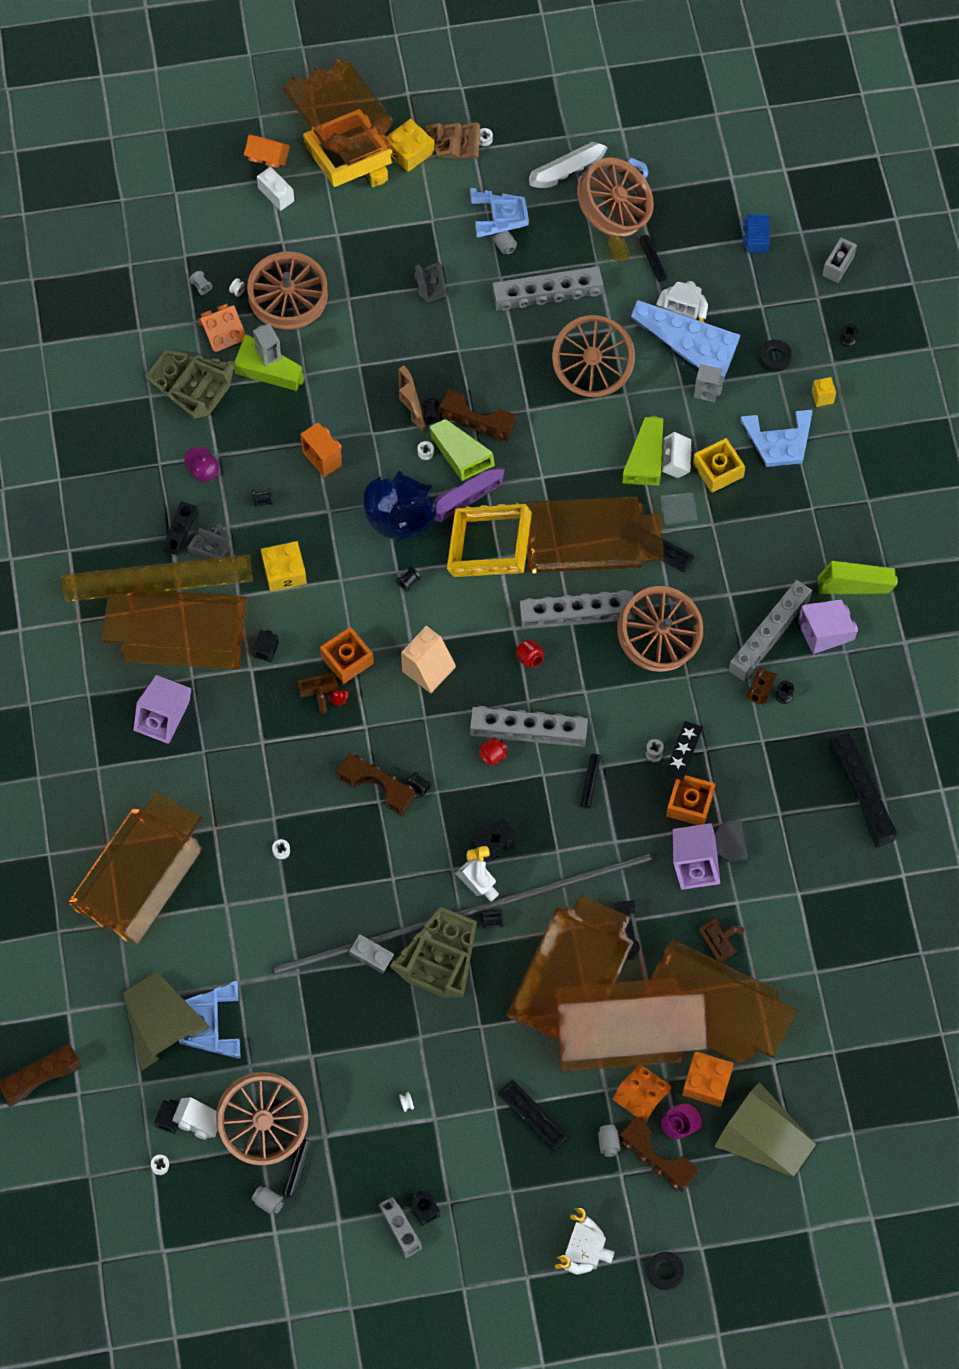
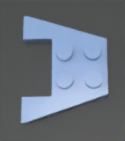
(507, 212)
(780, 446)
(207, 1008)

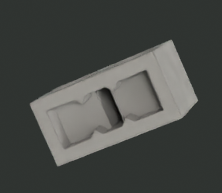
(267, 344)
(708, 383)

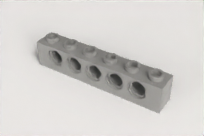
(539, 284)
(569, 616)
(770, 630)
(520, 732)

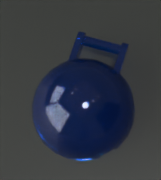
(399, 508)

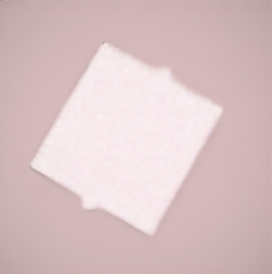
(678, 508)

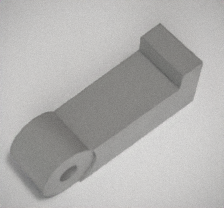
(400, 1227)

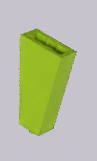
(280, 373)
(461, 450)
(645, 458)
(856, 579)

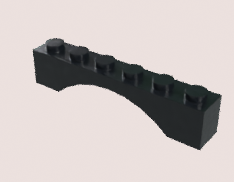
(873, 809)

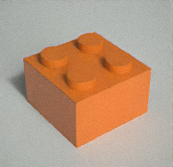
(268, 150)
(321, 449)
(346, 655)
(690, 800)
(708, 1079)

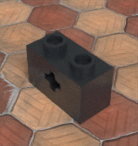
(499, 831)

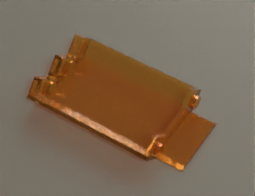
(342, 111)
(592, 535)
(177, 628)
(139, 868)
(577, 950)
(738, 1009)
(627, 1024)

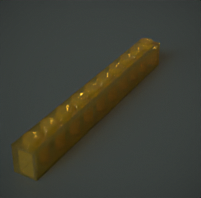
(157, 577)

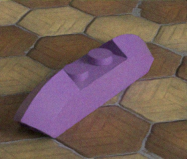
(468, 493)

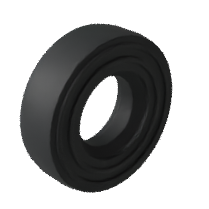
(775, 366)
(665, 1283)

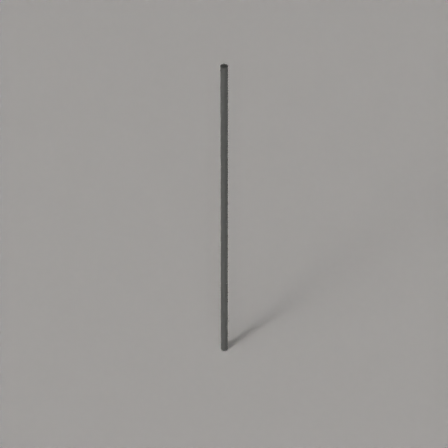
(470, 911)

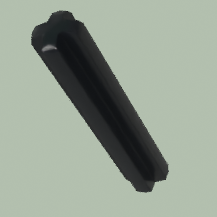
(653, 258)
(590, 781)
(295, 1169)

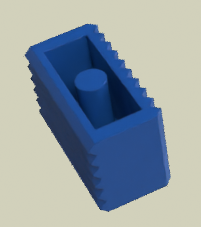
(756, 233)

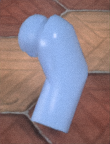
(640, 166)

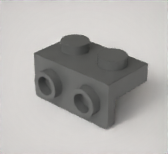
(430, 282)

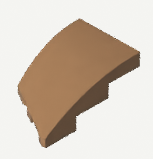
(455, 140)
(409, 397)

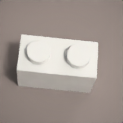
(275, 188)
(676, 455)
(196, 1117)

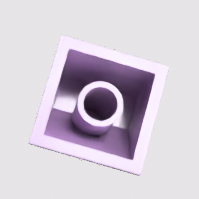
(826, 625)
(161, 708)
(695, 856)

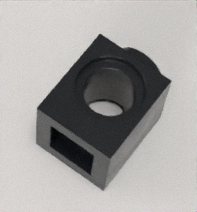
(265, 645)
(165, 1116)
(428, 1215)

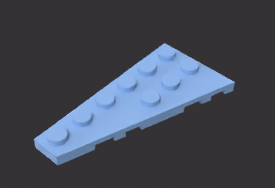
(688, 337)

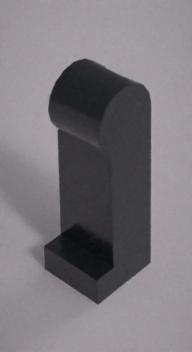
(180, 527)
(628, 908)

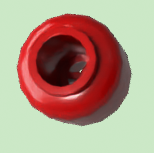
(529, 653)
(493, 751)

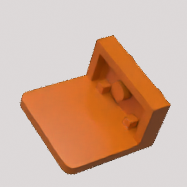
(222, 327)
(641, 1092)

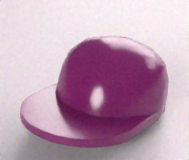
(201, 464)
(681, 1121)

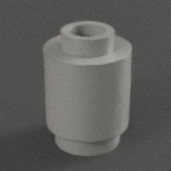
(504, 242)
(609, 1140)
(267, 1200)

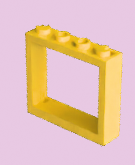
(344, 173)
(490, 566)

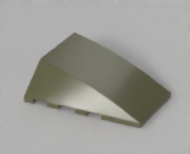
(191, 381)
(439, 955)
(159, 1017)
(766, 1134)

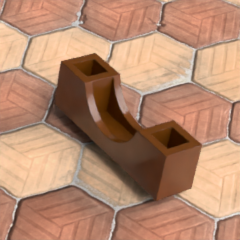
(498, 424)
(356, 771)
(55, 1065)
(677, 1172)

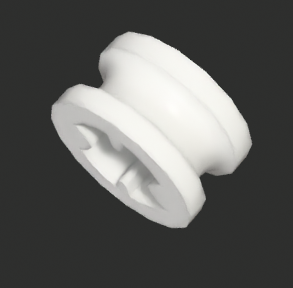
(485, 142)
(237, 287)
(425, 456)
(278, 843)
(406, 1101)
(165, 1162)

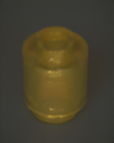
(618, 248)

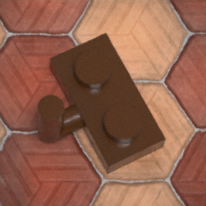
(318, 686)
(719, 939)

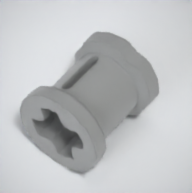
(200, 282)
(656, 754)

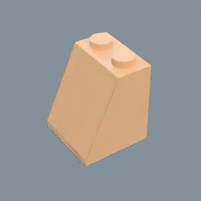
(427, 660)

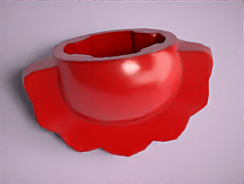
(338, 697)

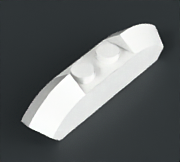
(548, 174)

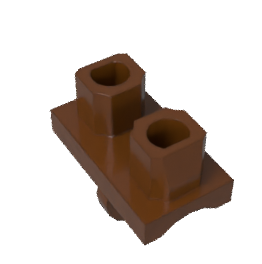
(761, 686)

